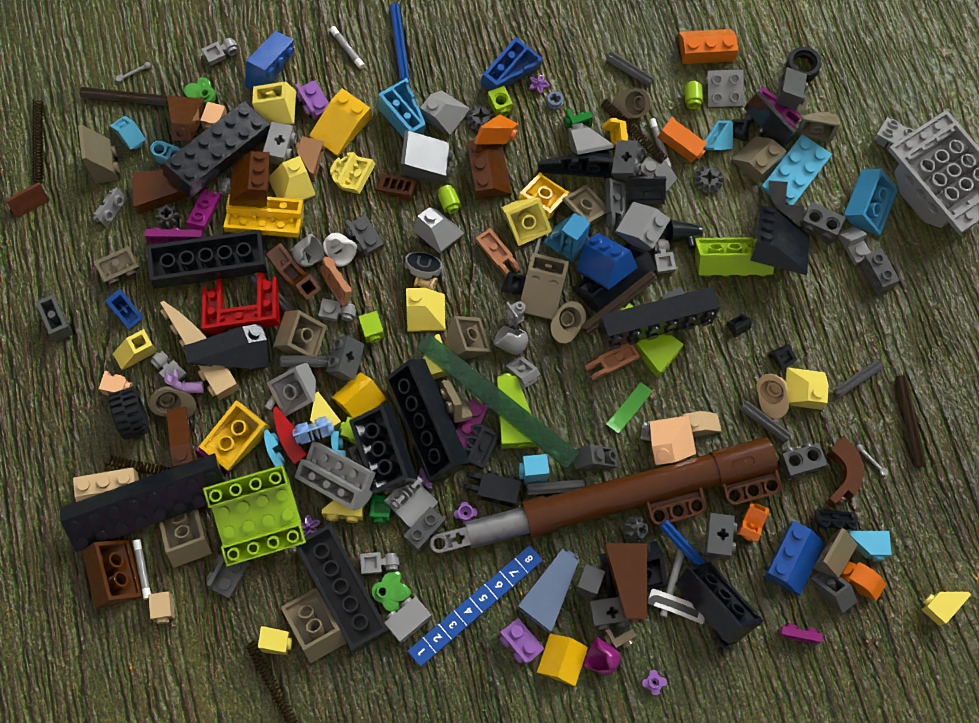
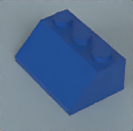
(605, 261)
(795, 558)

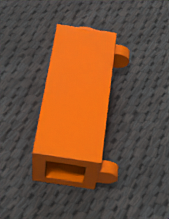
(682, 140)

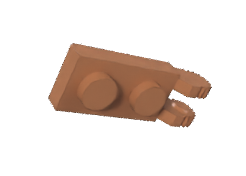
(496, 251)
(335, 281)
(613, 360)

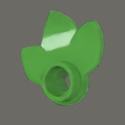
(201, 90)
(393, 590)

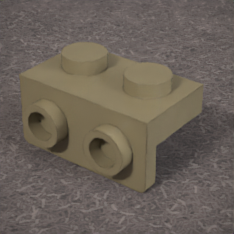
(116, 264)
(454, 402)

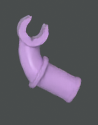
(187, 387)

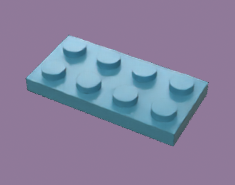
(799, 168)

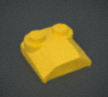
(547, 191)

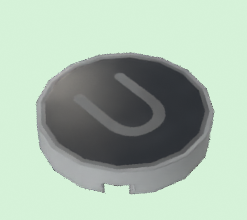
(423, 264)

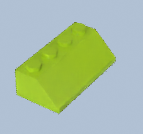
(727, 257)

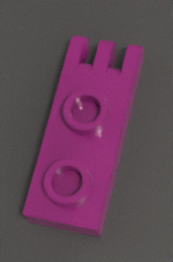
(203, 210)

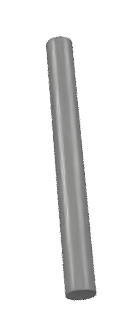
(673, 578)

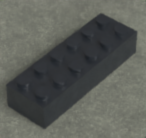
(216, 149)
(206, 259)
(658, 318)
(426, 420)
(342, 588)

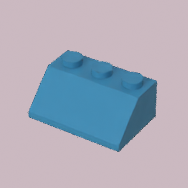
(871, 201)

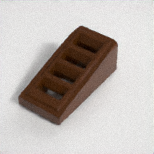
(407, 195)

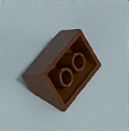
(488, 170)
(250, 180)
(112, 573)

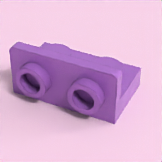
(312, 98)
(521, 642)

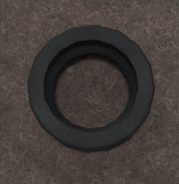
(809, 54)

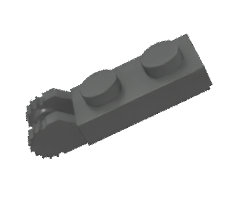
(615, 202)

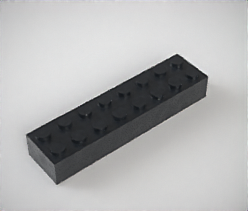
(140, 503)

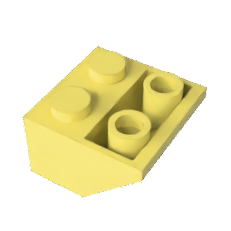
(275, 102)

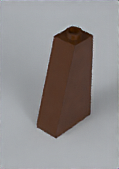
(184, 116)
(154, 190)
(629, 575)

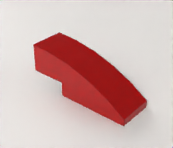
(285, 433)

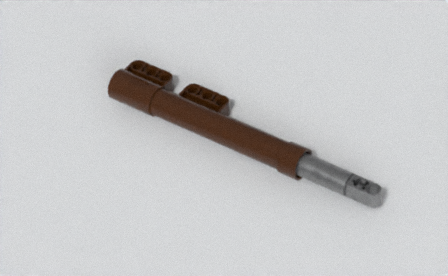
(655, 489)

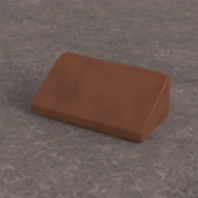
(27, 200)

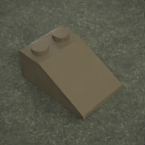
(98, 155)
(185, 538)
(313, 625)

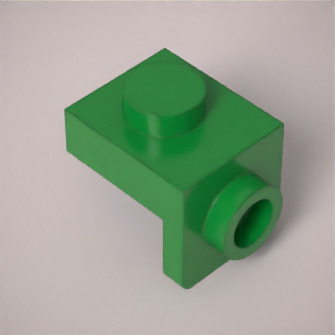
(379, 511)

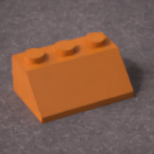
(708, 46)

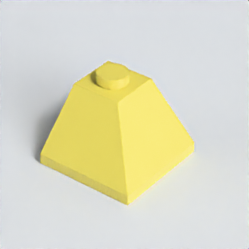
(292, 180)
(526, 220)
(425, 310)
(807, 388)

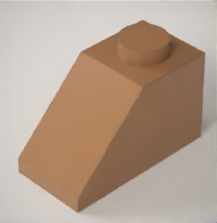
(311, 154)

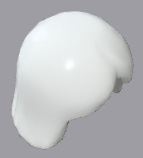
(334, 243)

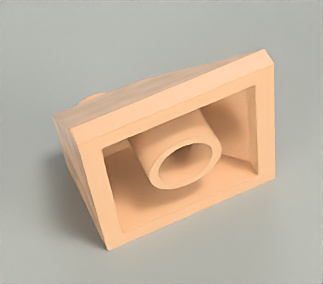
(672, 439)

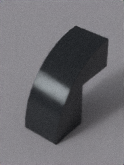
(778, 193)

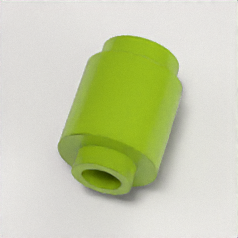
(693, 95)
(449, 199)

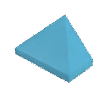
(720, 136)

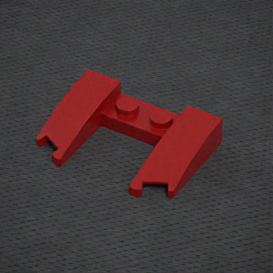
(265, 312)

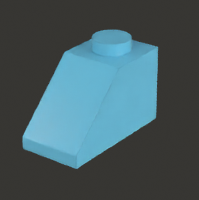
(128, 132)
(872, 544)

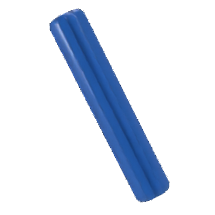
(681, 543)

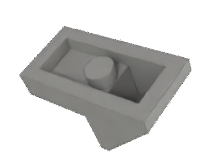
(653, 168)
(854, 243)
(524, 370)

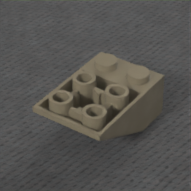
(544, 285)

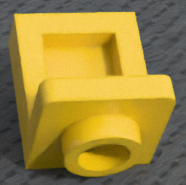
(617, 130)

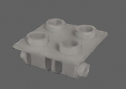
(725, 88)
(891, 132)
(410, 501)

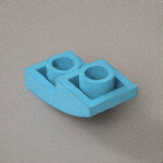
(337, 443)
(272, 446)

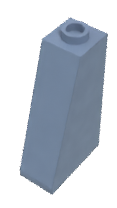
(547, 595)

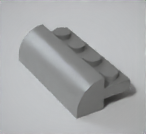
(336, 476)

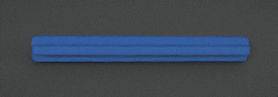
(399, 41)

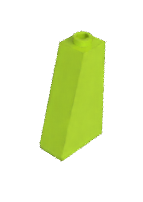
(659, 351)
(509, 435)

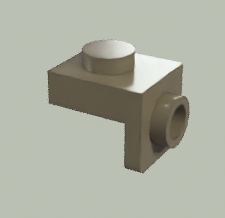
(624, 640)

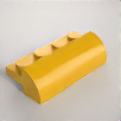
(279, 218)

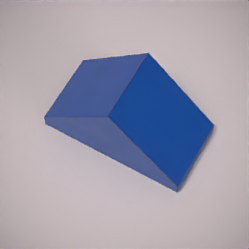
(123, 309)

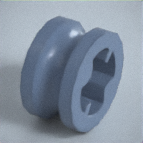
(551, 103)

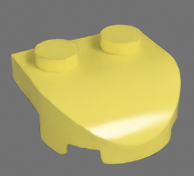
(351, 172)

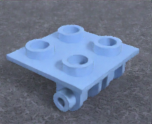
(303, 429)

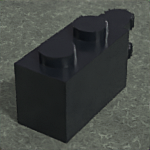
(495, 488)

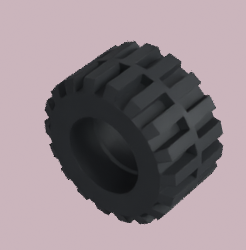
(128, 413)

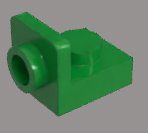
(585, 118)

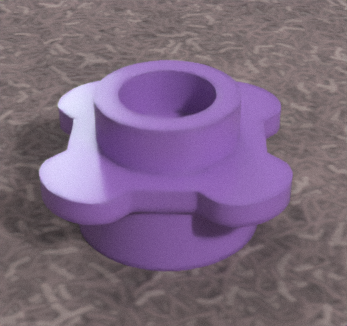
(465, 507)
(648, 683)

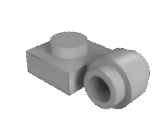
(215, 53)
(663, 261)
(332, 310)
(160, 360)
(372, 563)

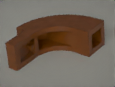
(299, 281)
(852, 471)

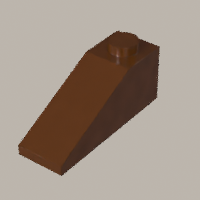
(180, 436)

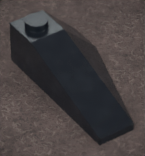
(589, 164)
(237, 348)

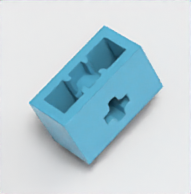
(534, 469)

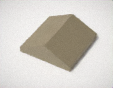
(587, 204)

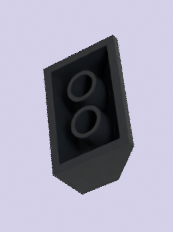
(769, 120)
(655, 570)

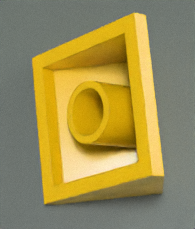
(359, 396)
(562, 659)

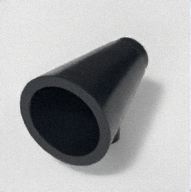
(681, 231)

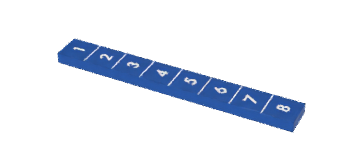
(475, 606)

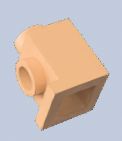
(112, 384)

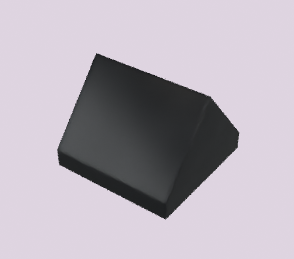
(739, 325)

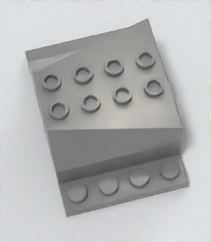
(939, 173)

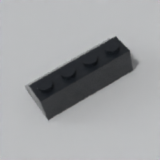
(597, 296)
(383, 449)
(718, 602)

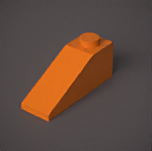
(497, 131)

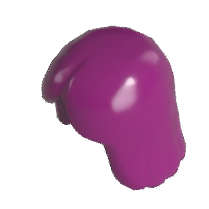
(602, 657)

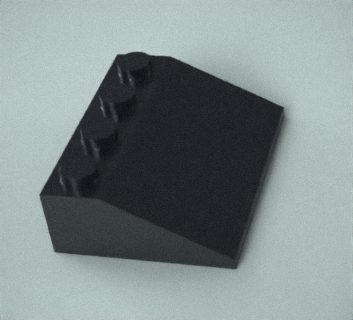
(779, 241)

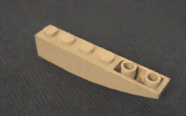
(219, 377)

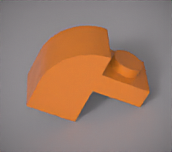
(753, 521)
(864, 580)

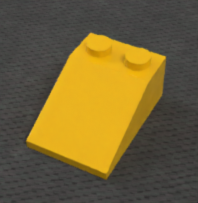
(341, 122)
(234, 435)

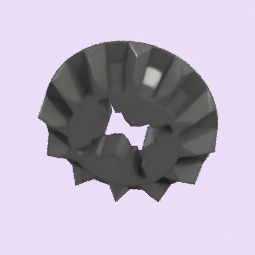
(473, 116)
(703, 184)

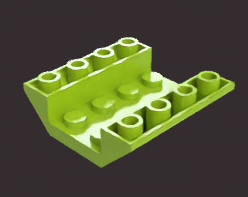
(255, 515)

